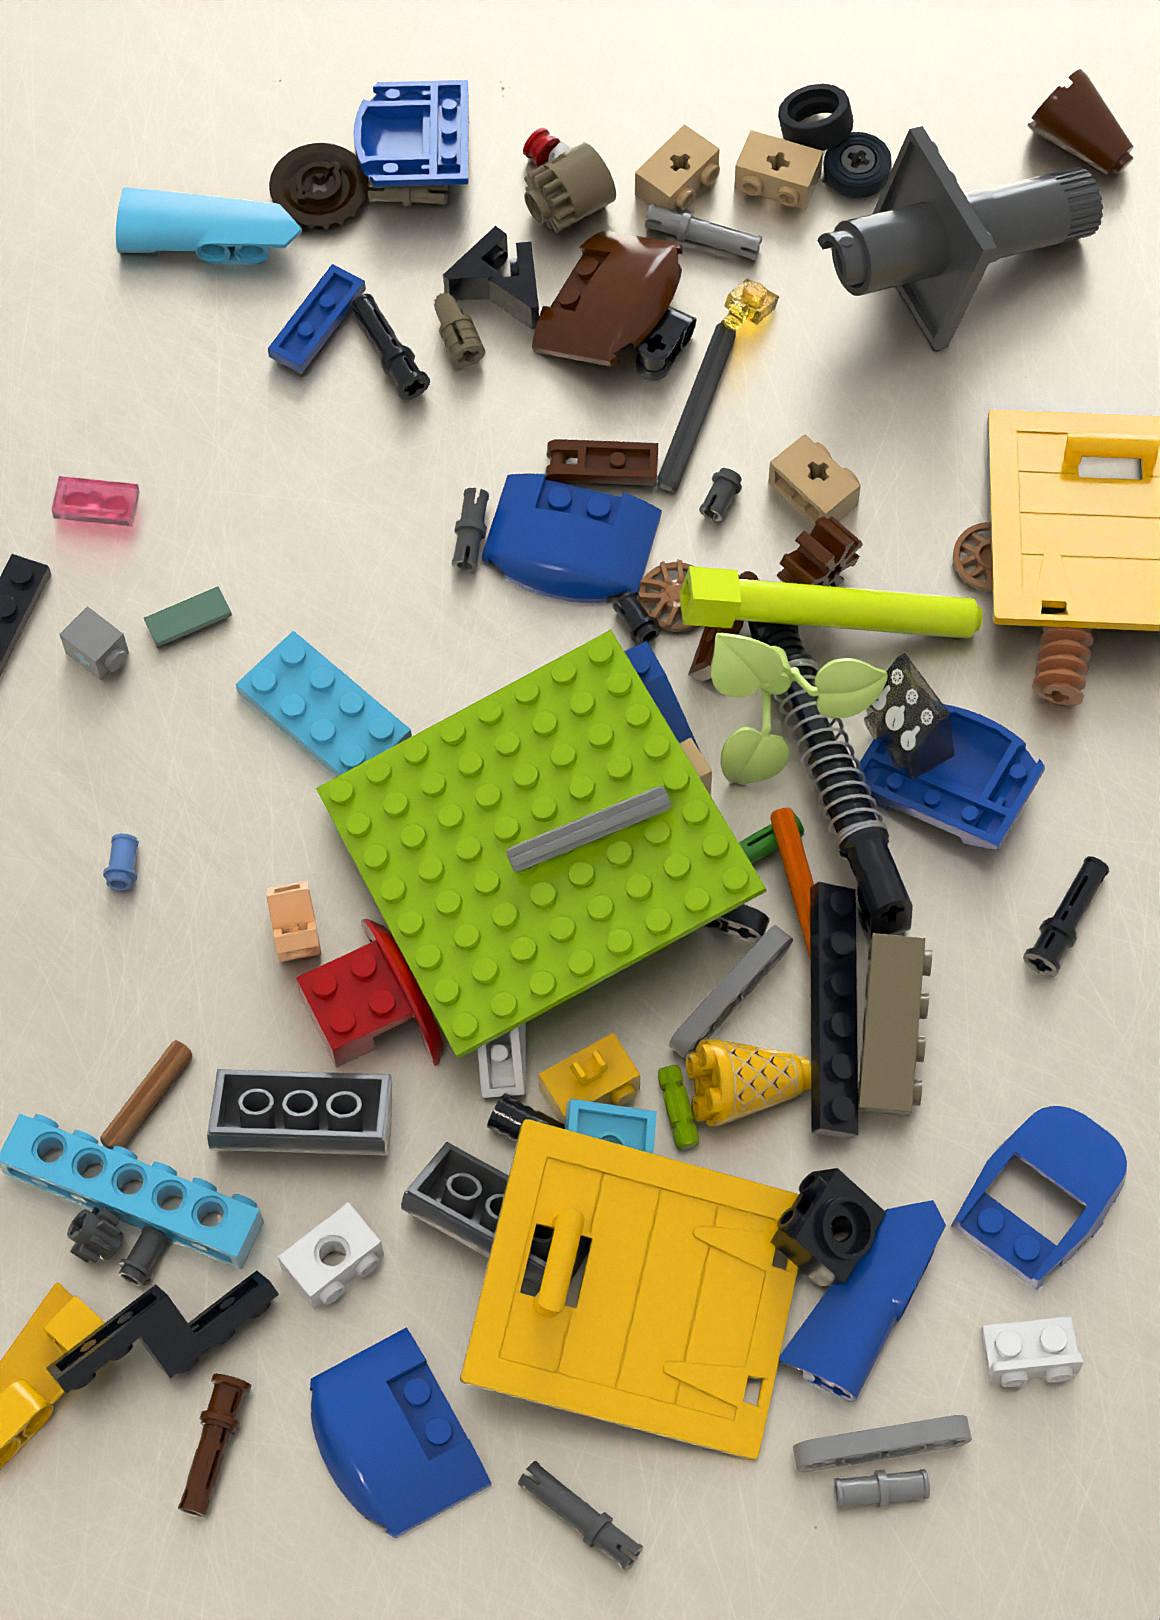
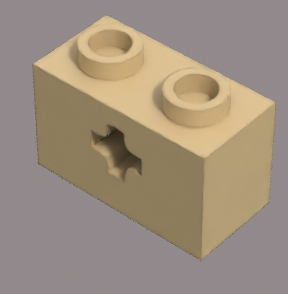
(778, 169)
(678, 170)
(814, 481)

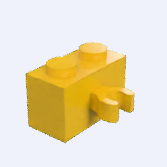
(593, 1074)

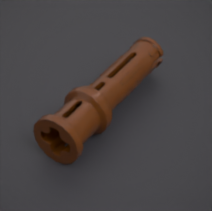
(218, 1424)

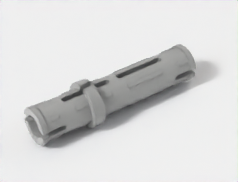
(702, 231)

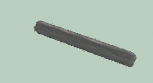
(696, 408)

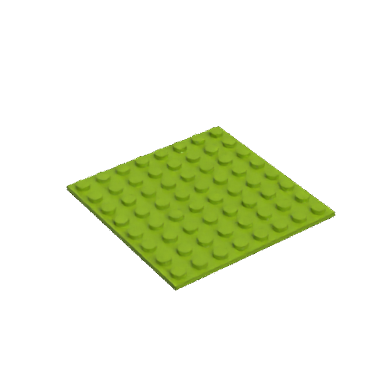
(537, 754)

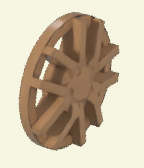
(977, 556)
(669, 596)

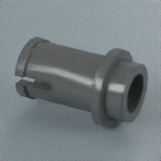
(725, 485)
(142, 1256)

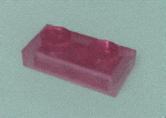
(95, 501)

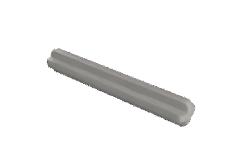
(588, 828)

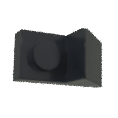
(471, 273)
(518, 292)

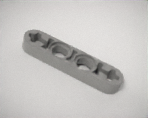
(731, 991)
(882, 1443)

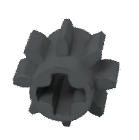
(95, 1235)

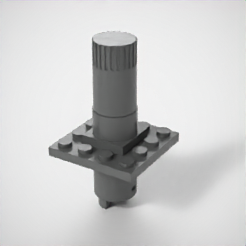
(940, 240)

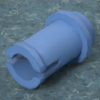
(121, 864)

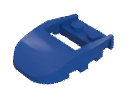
(1070, 1154)

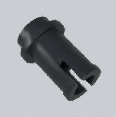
(640, 624)

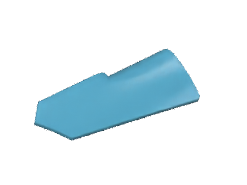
(210, 225)

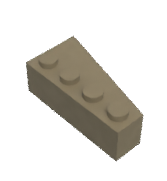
(892, 1024)

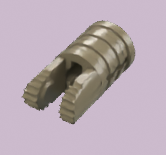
(457, 326)

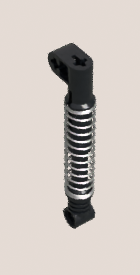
(860, 838)

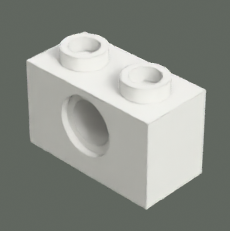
(339, 1232)

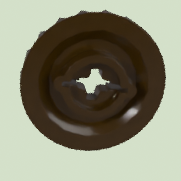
(319, 164)

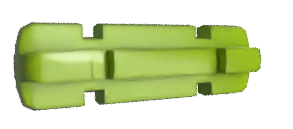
(678, 1107)

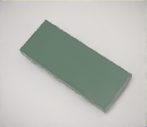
(187, 616)

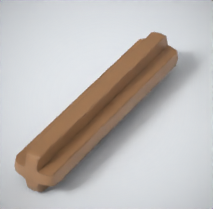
(146, 1095)

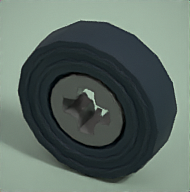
(864, 179)

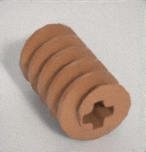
(1062, 664)

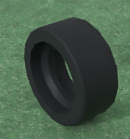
(816, 100)

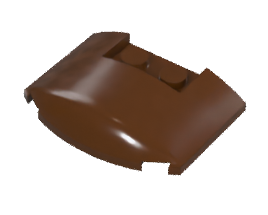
(610, 298)

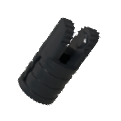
(511, 1113)

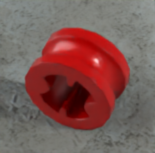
(540, 146)

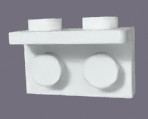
(1031, 1350)

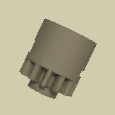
(569, 188)

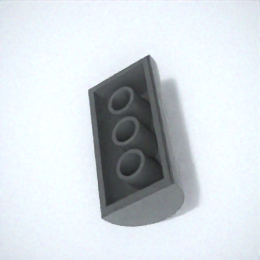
(301, 1112)
(465, 1201)

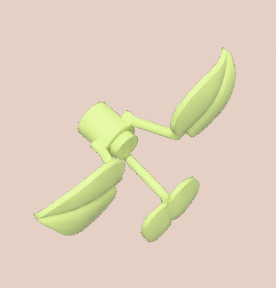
(744, 664)

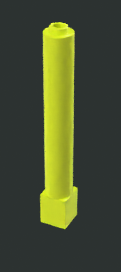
(719, 598)

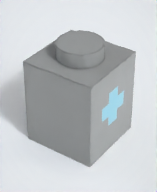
(94, 643)

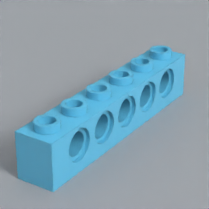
(226, 1242)

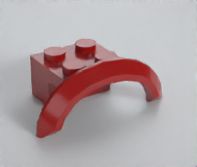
(366, 996)

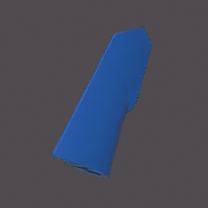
(855, 1318)

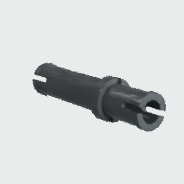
(580, 1515)

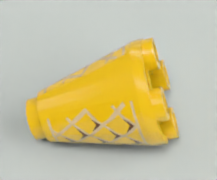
(742, 1079)

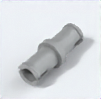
(881, 1488)

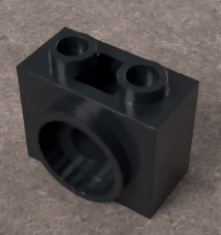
(805, 1229)

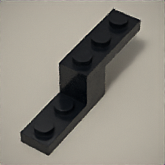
(163, 1332)

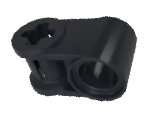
(664, 344)

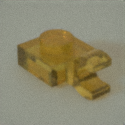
(748, 302)

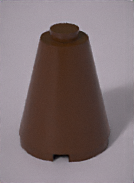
(1083, 125)

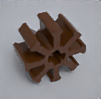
(821, 555)

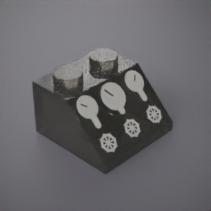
(910, 721)

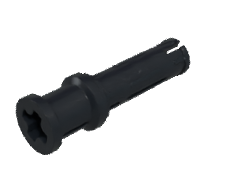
(396, 358)
(1059, 931)

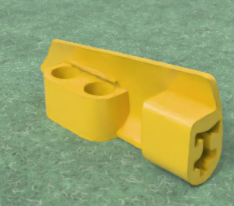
(25, 1383)

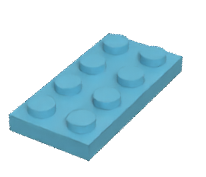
(320, 706)

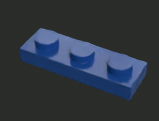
(316, 319)

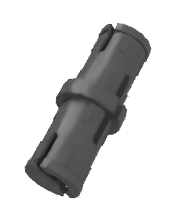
(470, 529)

